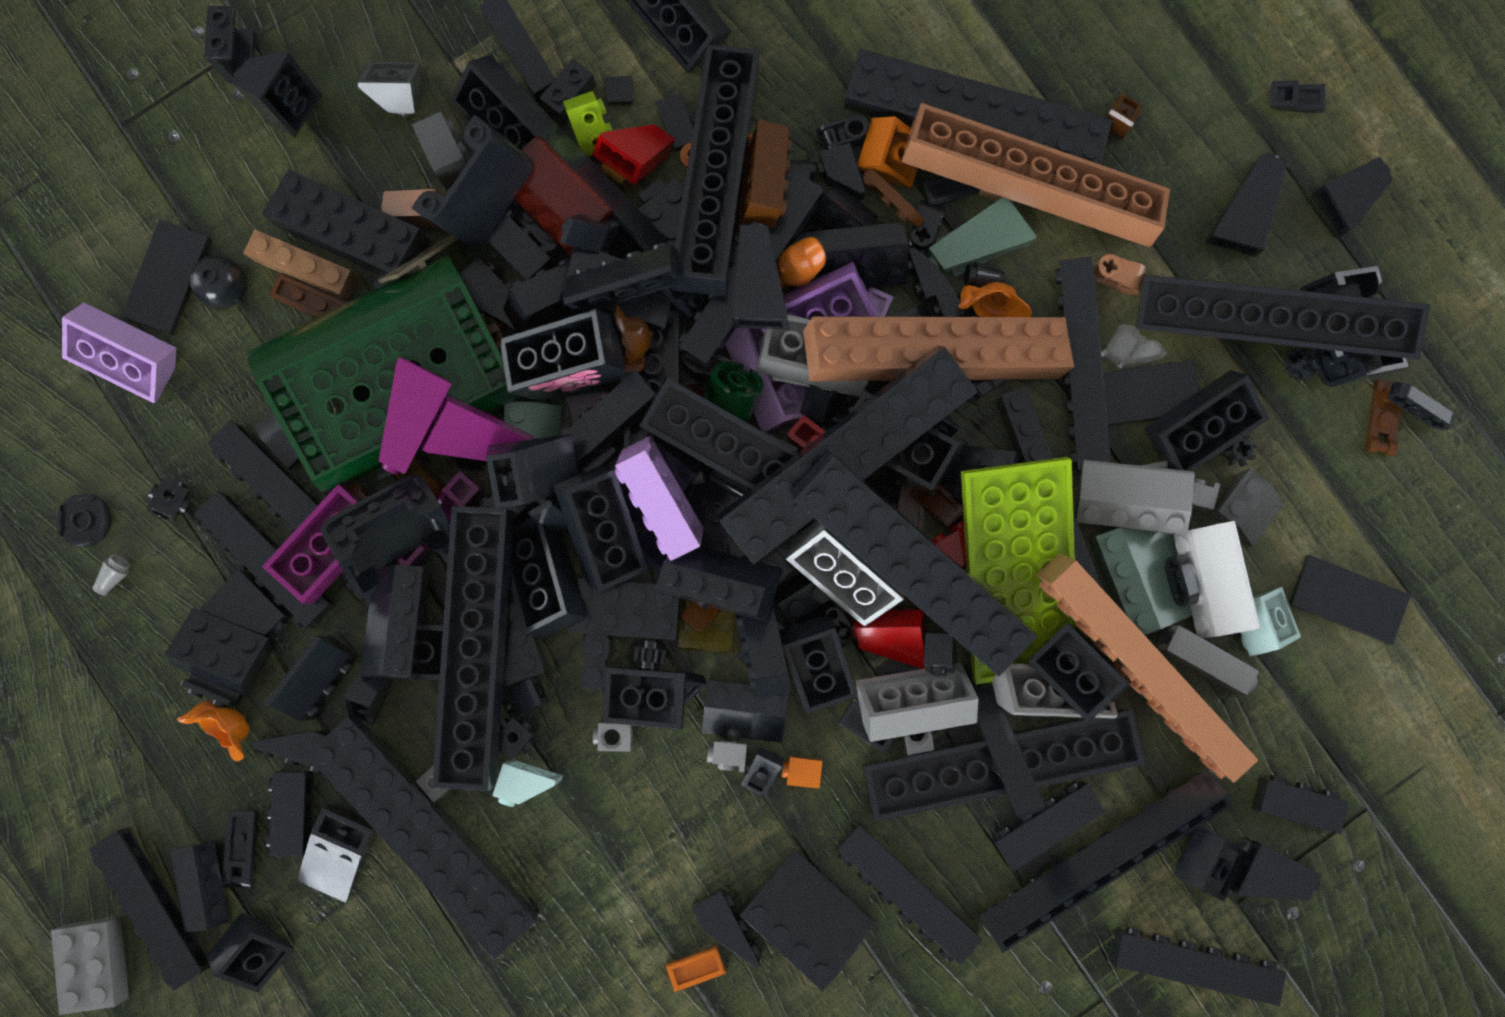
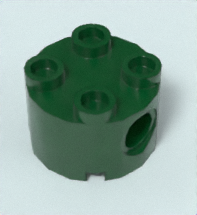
(734, 389)

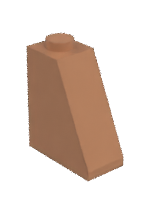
(399, 205)

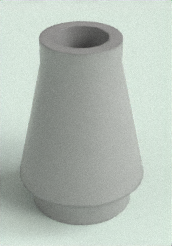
(110, 574)

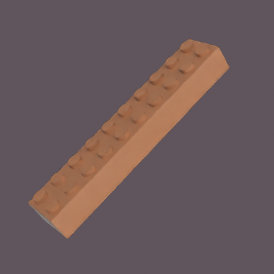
(1036, 175)
(980, 346)
(1145, 668)

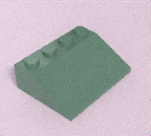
(1136, 575)

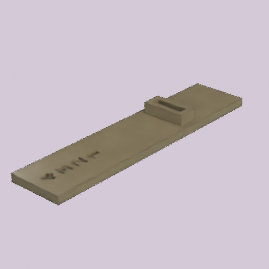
(418, 261)

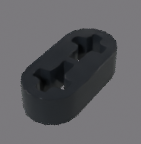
(1182, 580)

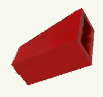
(634, 150)
(895, 636)

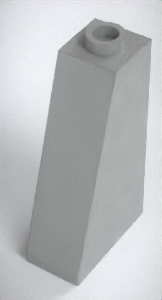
(1206, 659)

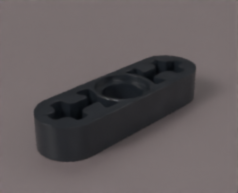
(1420, 406)

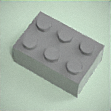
(89, 965)

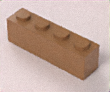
(301, 265)

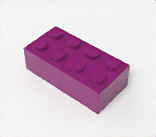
(305, 560)

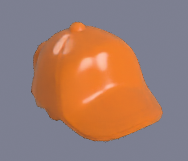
(800, 262)
(994, 301)
(221, 723)

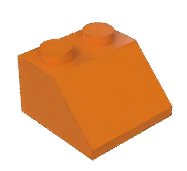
(885, 149)

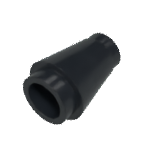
(980, 275)

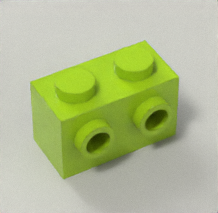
(587, 120)

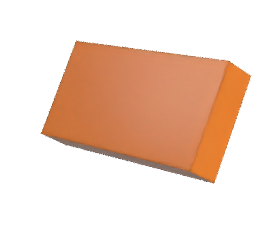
(696, 968)

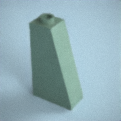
(984, 237)

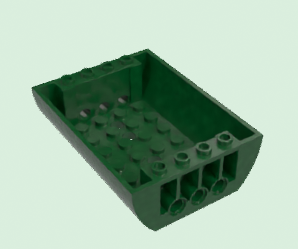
(361, 347)

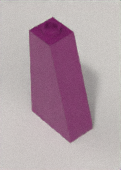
(411, 409)
(467, 431)

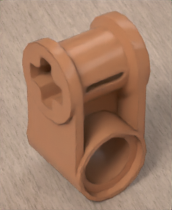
(1123, 274)

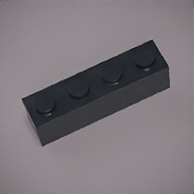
(1046, 828)

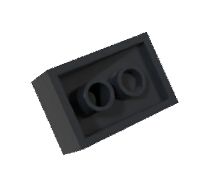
(644, 697)

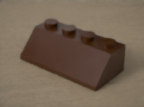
(765, 175)

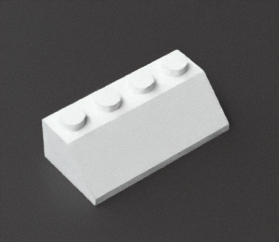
(1222, 580)

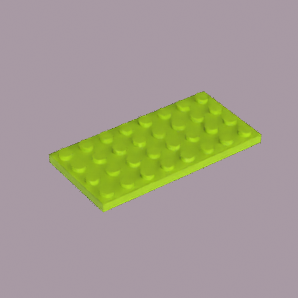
(1012, 529)

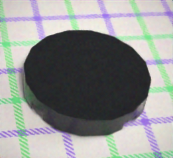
(83, 520)

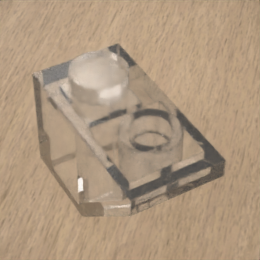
(1130, 349)

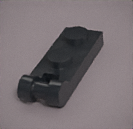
(240, 848)

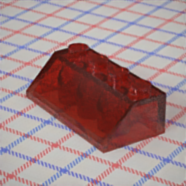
(557, 192)

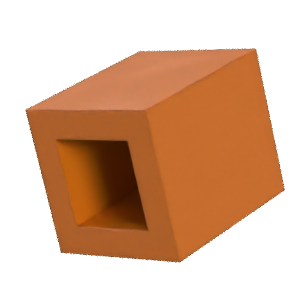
(802, 771)

